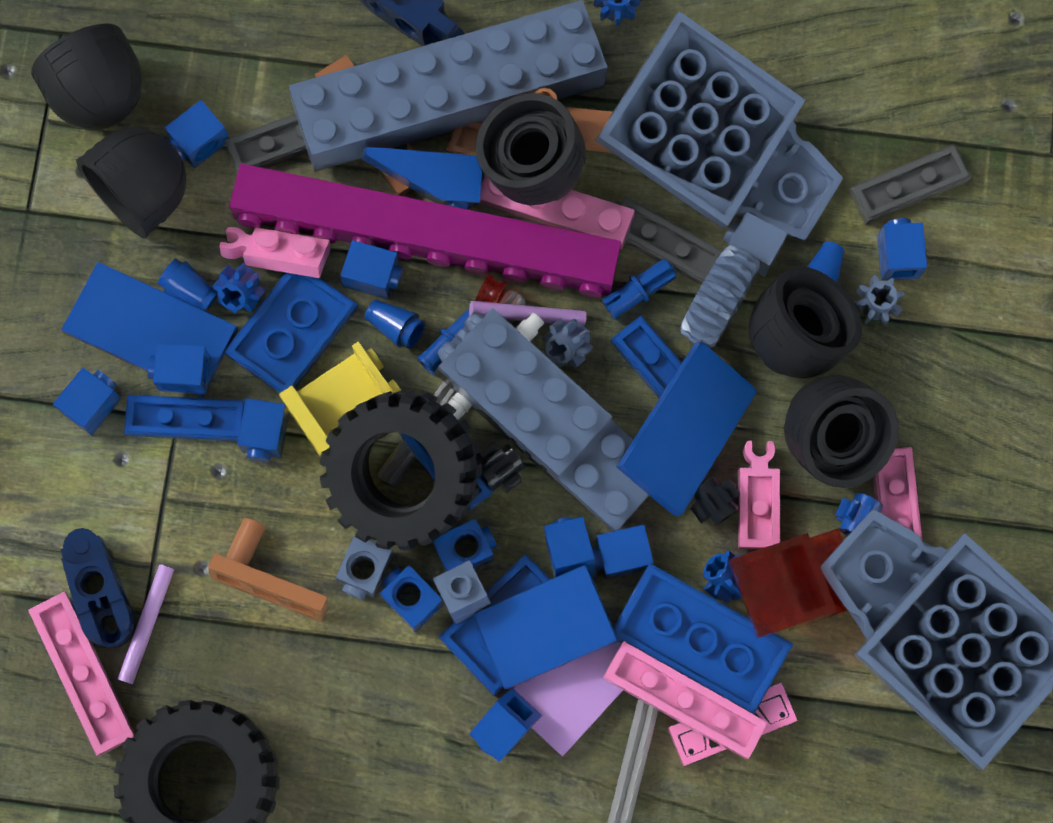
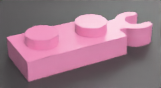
(277, 250)
(758, 500)

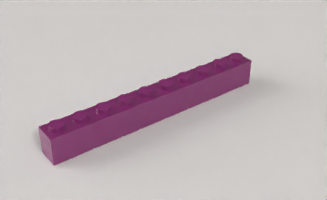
(426, 230)

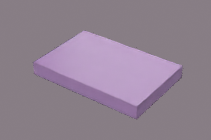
(571, 698)

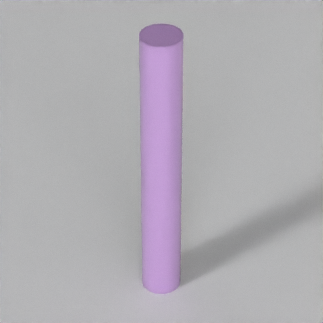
(522, 312)
(145, 624)

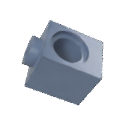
(757, 238)
(358, 552)
(462, 592)

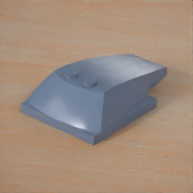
(720, 134)
(946, 632)

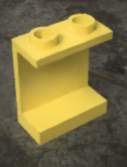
(334, 393)

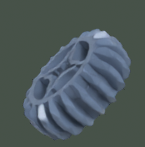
(720, 296)

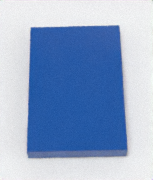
(291, 330)
(546, 627)
(466, 638)

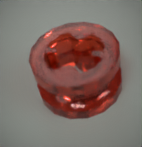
(491, 290)

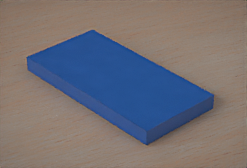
(132, 317)
(687, 429)
(701, 638)

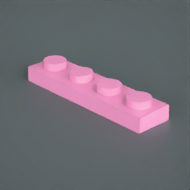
(572, 212)
(82, 674)
(685, 700)

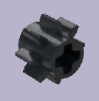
(501, 467)
(715, 501)

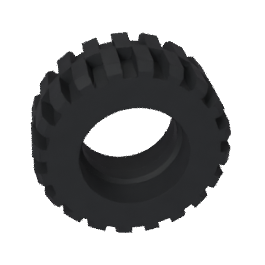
(365, 505)
(189, 723)

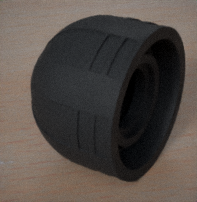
(90, 77)
(531, 149)
(136, 177)
(804, 323)
(841, 430)

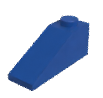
(435, 175)

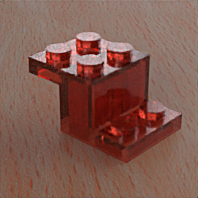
(786, 584)

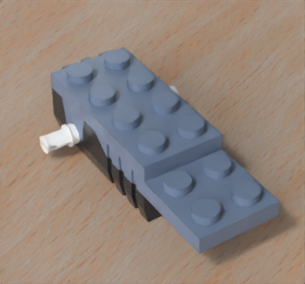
(540, 411)

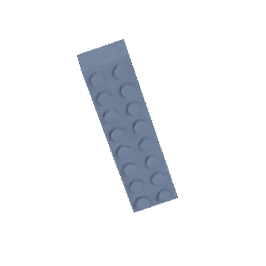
(446, 84)

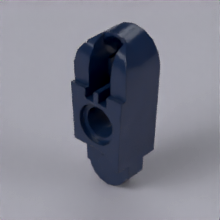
(417, 19)
(82, 559)

